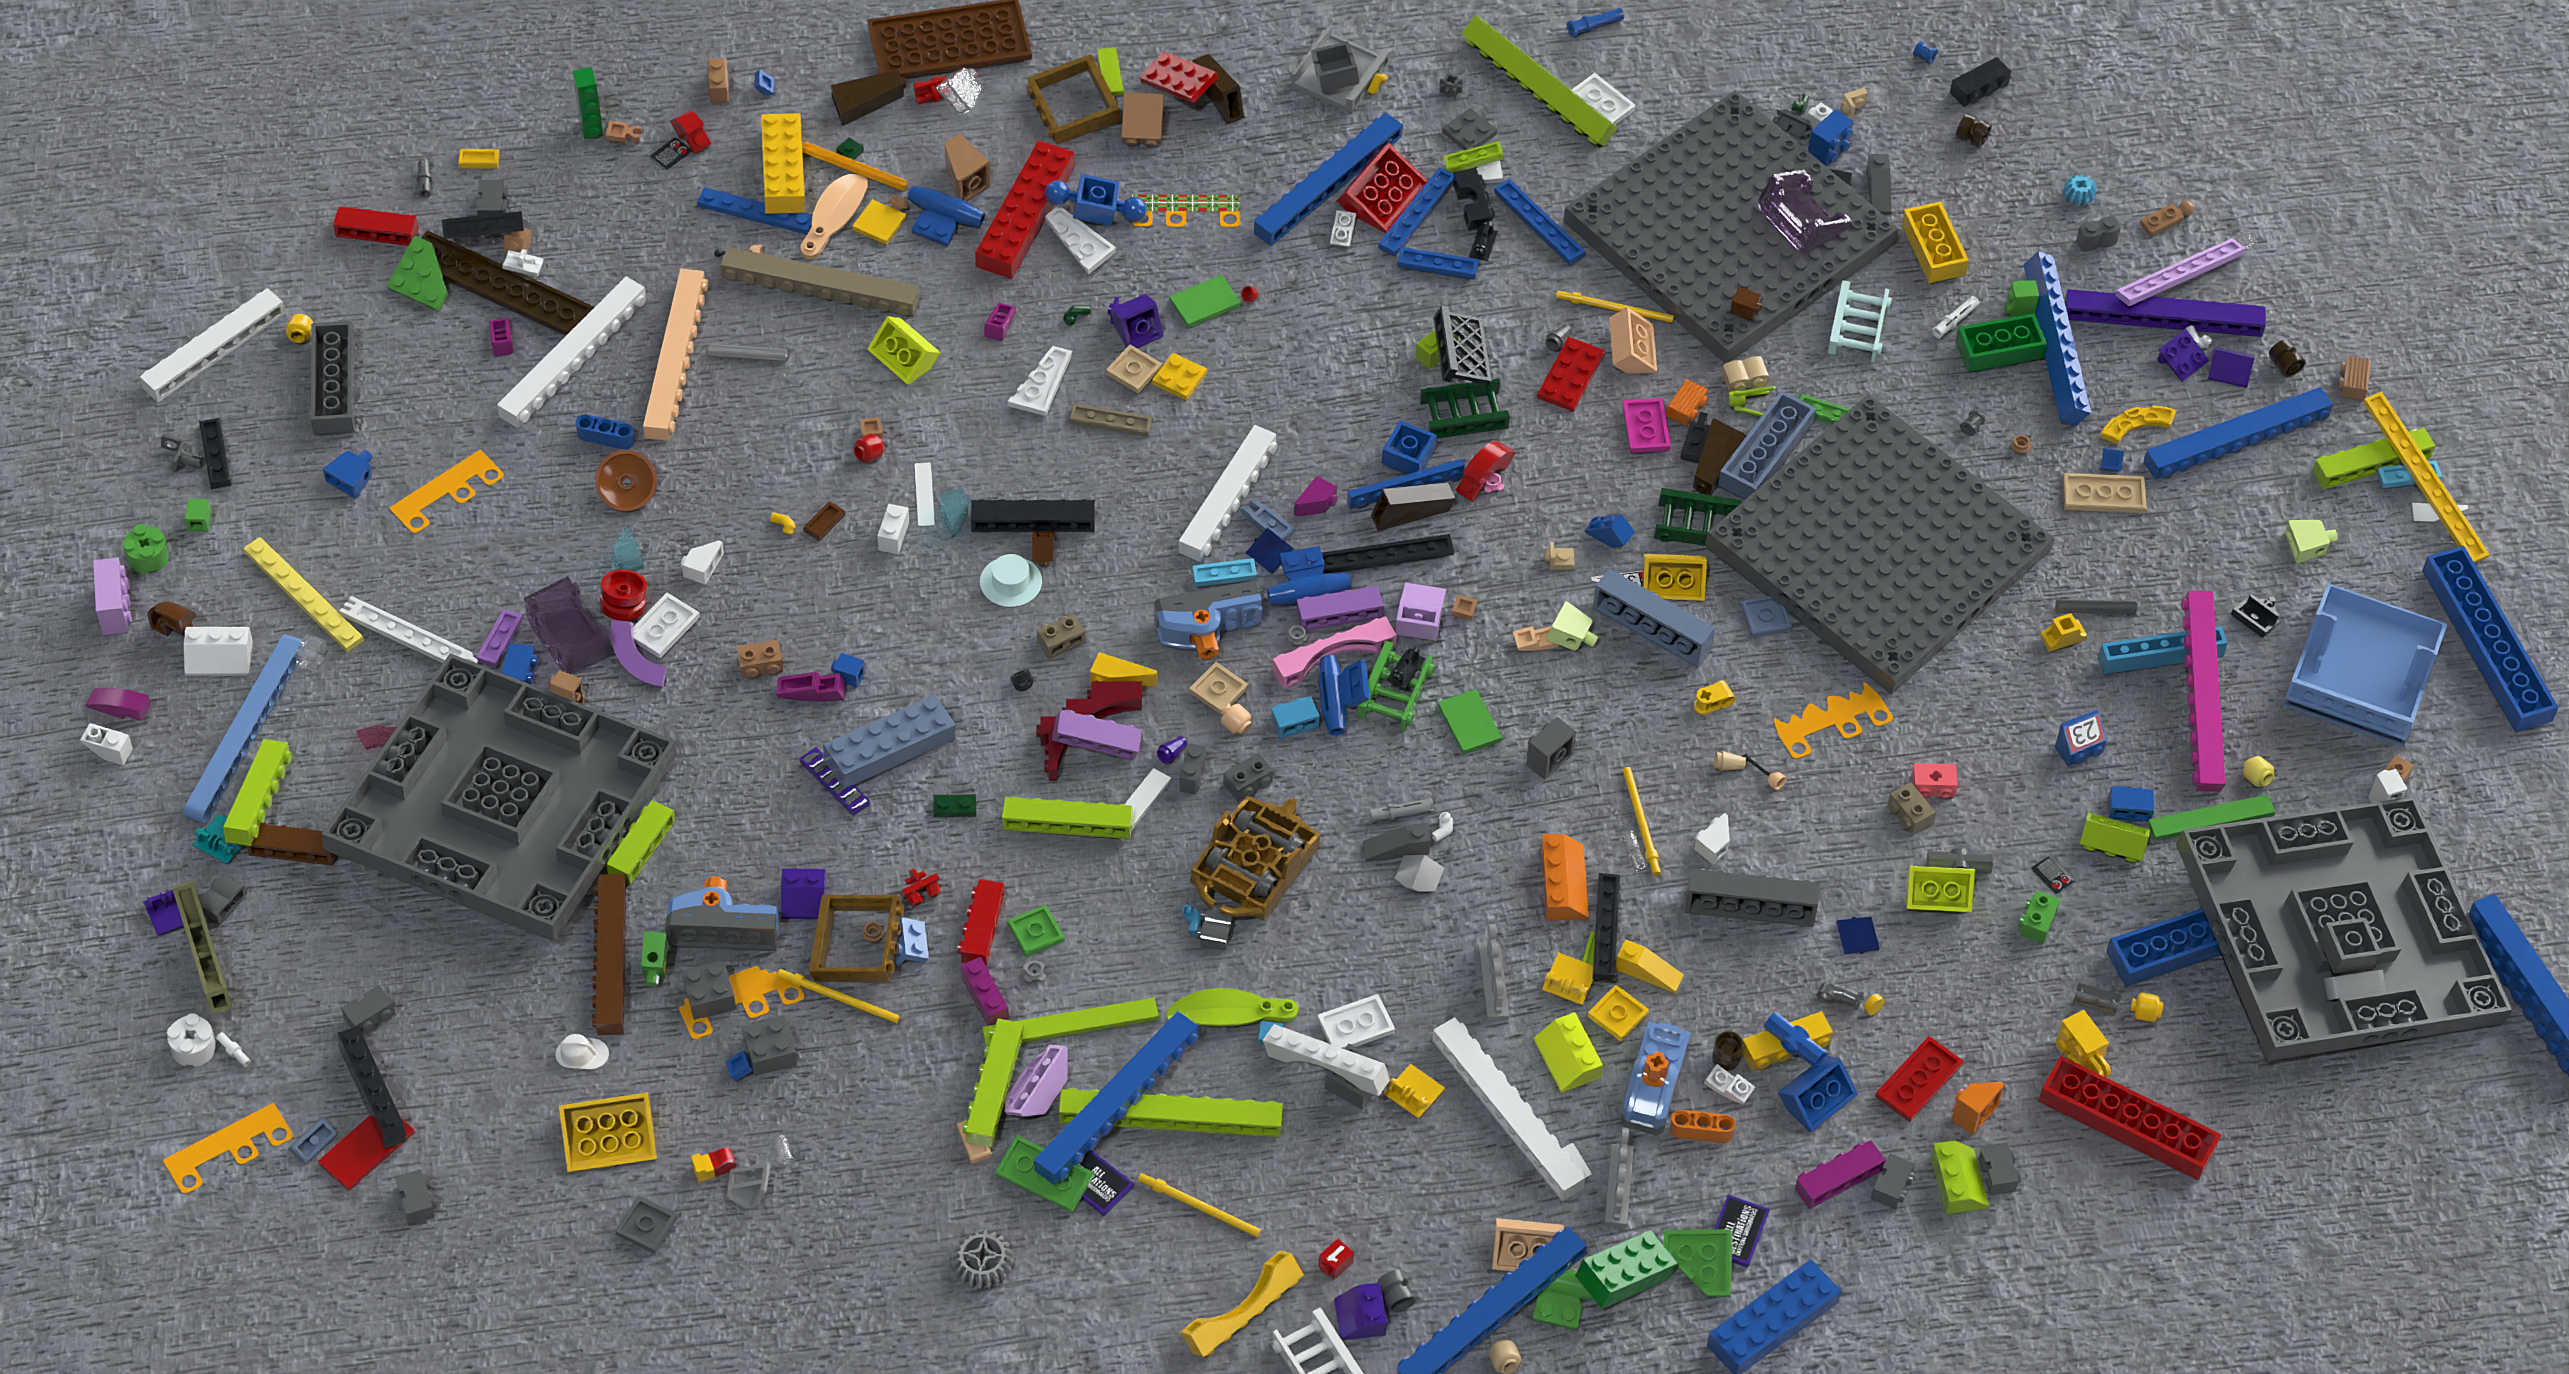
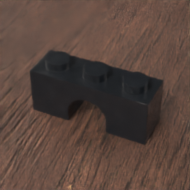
(1470, 185)

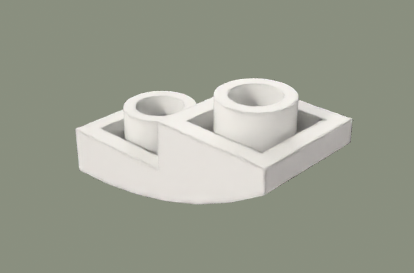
(1343, 229)
(1732, 1087)

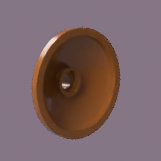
(622, 466)

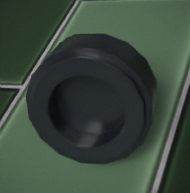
(1020, 677)

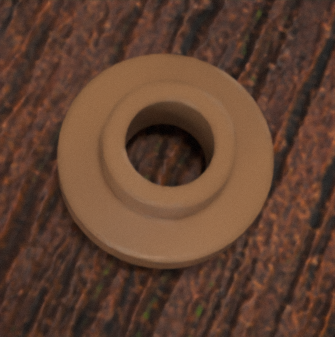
(898, 203)
(2021, 440)
(872, 927)

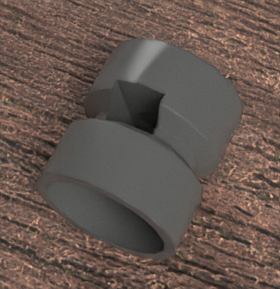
(1398, 1293)

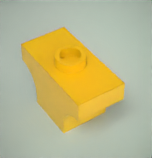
(2063, 632)

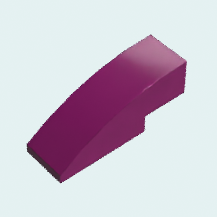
(811, 687)
(119, 702)

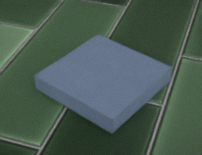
(1765, 616)

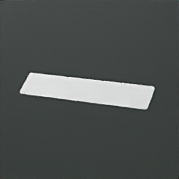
(924, 494)

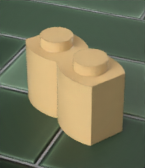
(1745, 374)

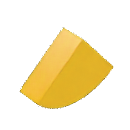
(1376, 82)

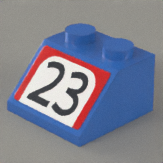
(2081, 738)

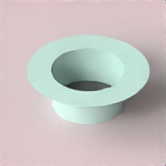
(1010, 580)

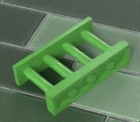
(1375, 688)

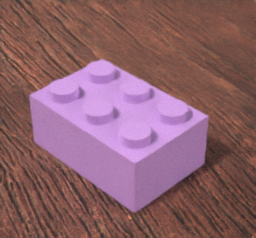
(111, 596)

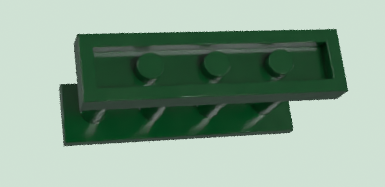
(1466, 424)
(1690, 502)

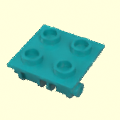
(213, 841)

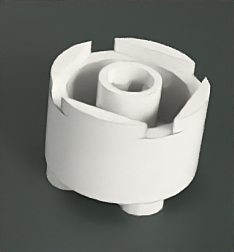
(191, 1040)

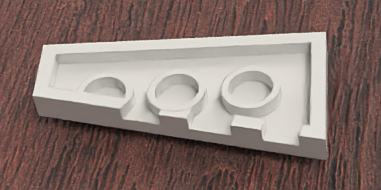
(1080, 240)
(1042, 384)

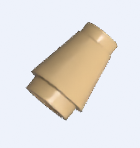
(1727, 761)

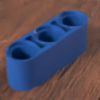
(605, 431)

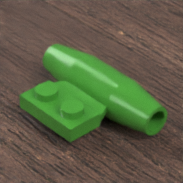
(1560, 1302)

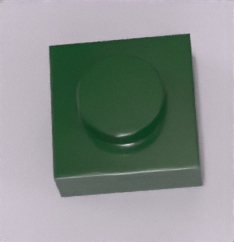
(850, 148)

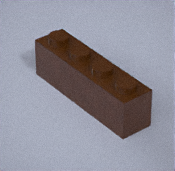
(290, 844)

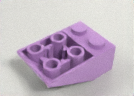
(1420, 611)

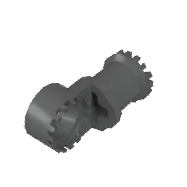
(1831, 994)

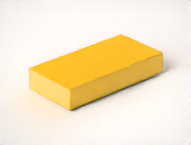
(479, 158)

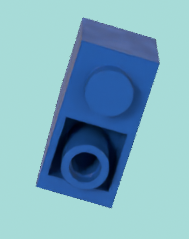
(1610, 530)

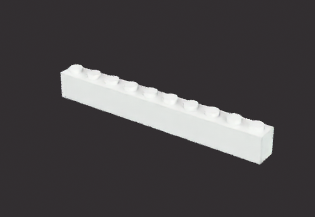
(571, 352)
(1509, 1109)

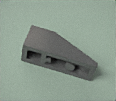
(1879, 182)
(1396, 843)

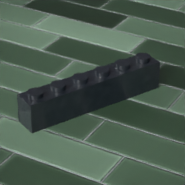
(1032, 515)
(371, 1087)

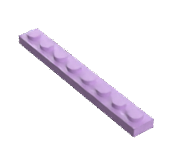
(2180, 272)

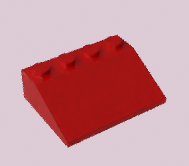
(1383, 189)

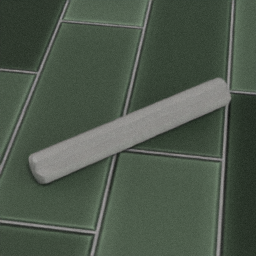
(747, 352)

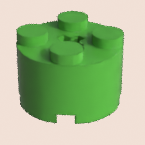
(145, 549)

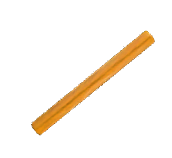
(854, 166)

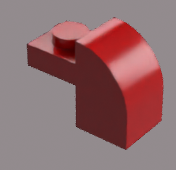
(691, 128)

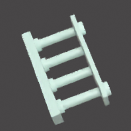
(1843, 311)

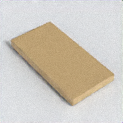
(2104, 493)

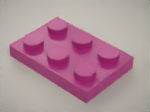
(1646, 425)

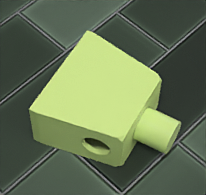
(2308, 539)
(1571, 628)

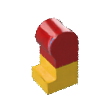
(713, 1164)

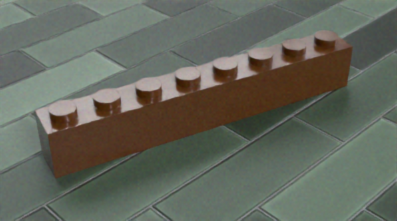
(610, 954)

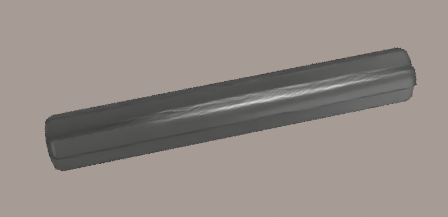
(2096, 606)

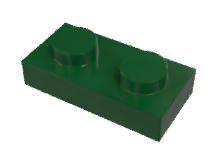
(954, 805)

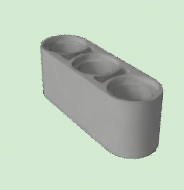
(2354, 984)

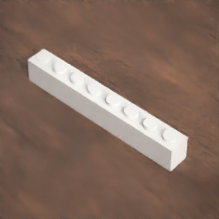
(212, 345)
(1227, 493)

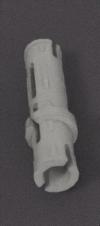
(1401, 810)

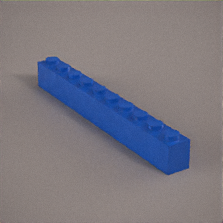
(1326, 179)
(2060, 348)
(2237, 433)
(1116, 1098)
(1496, 1305)

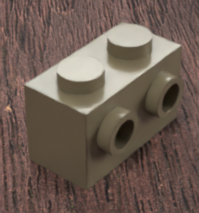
(1061, 636)
(1911, 808)

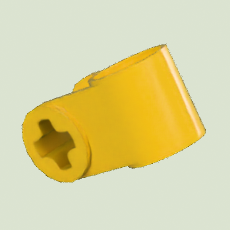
(1713, 698)

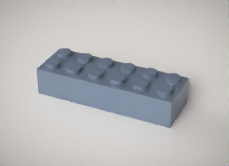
(1767, 445)
(1653, 618)
(889, 741)

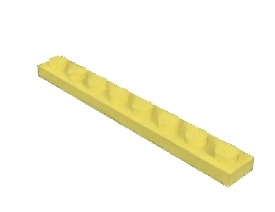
(303, 594)

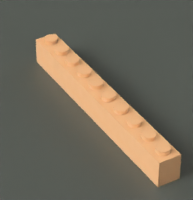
(674, 355)

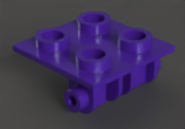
(2182, 355)
(163, 912)

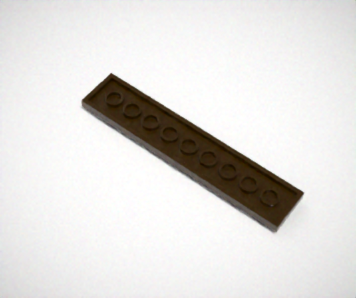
(507, 287)

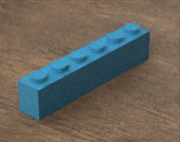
(2149, 652)

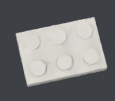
(1605, 98)
(664, 625)
(1356, 1023)

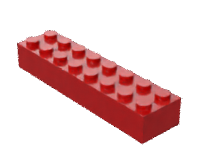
(1023, 210)
(2129, 1117)

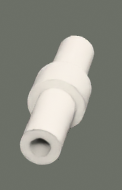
(233, 1049)

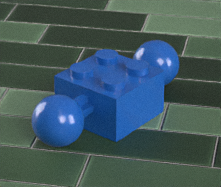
(1096, 200)

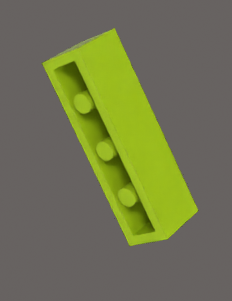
(641, 841)

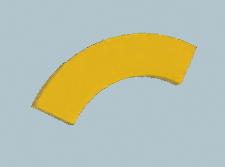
(2136, 418)

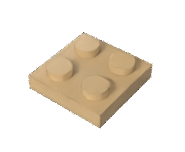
(1133, 369)
(1218, 687)

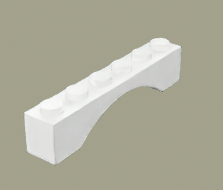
(1359, 1070)

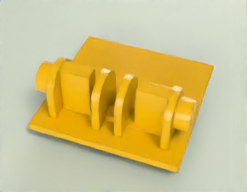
(1569, 979)
(1414, 1091)

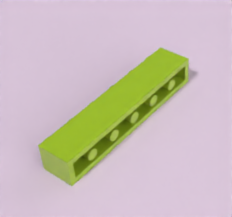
(2364, 460)
(257, 792)
(1067, 817)
(994, 1082)

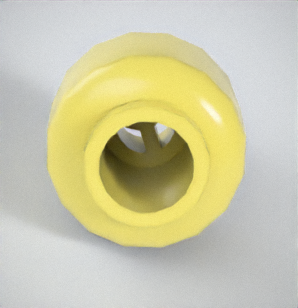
(2258, 771)

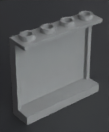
(1348, 97)

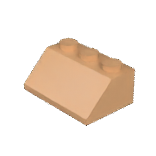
(1632, 342)
(1519, 1240)

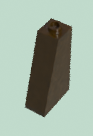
(1223, 92)
(867, 94)
(1717, 450)
(1411, 504)

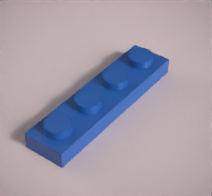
(1438, 263)

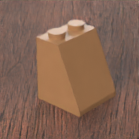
(1142, 119)
(966, 168)

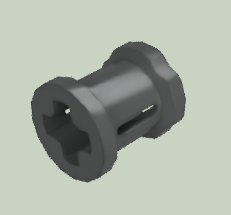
(1972, 422)

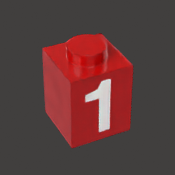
(1335, 1259)

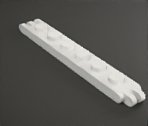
(402, 631)

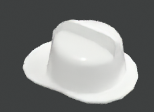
(582, 1052)

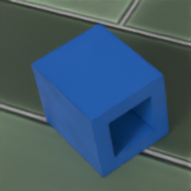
(850, 669)

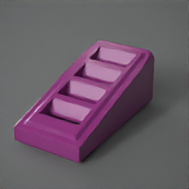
(999, 323)
(501, 338)

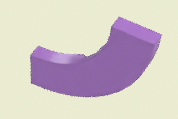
(631, 659)

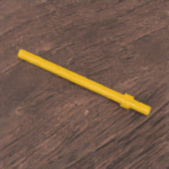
(1577, 298)
(1651, 854)
(799, 981)
(1160, 1187)

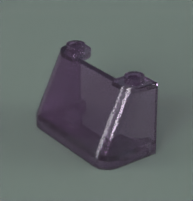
(1797, 214)

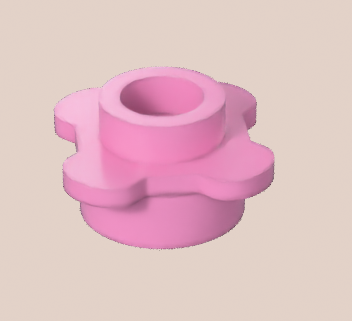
(1496, 479)

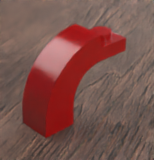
(1482, 466)

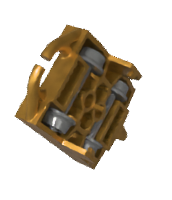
(1244, 867)

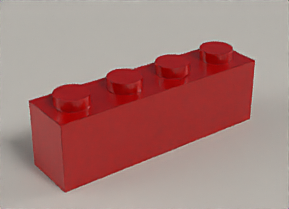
(375, 226)
(982, 921)

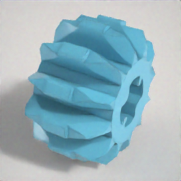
(2079, 190)

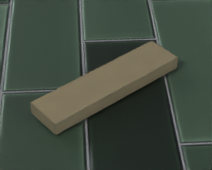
(1110, 420)

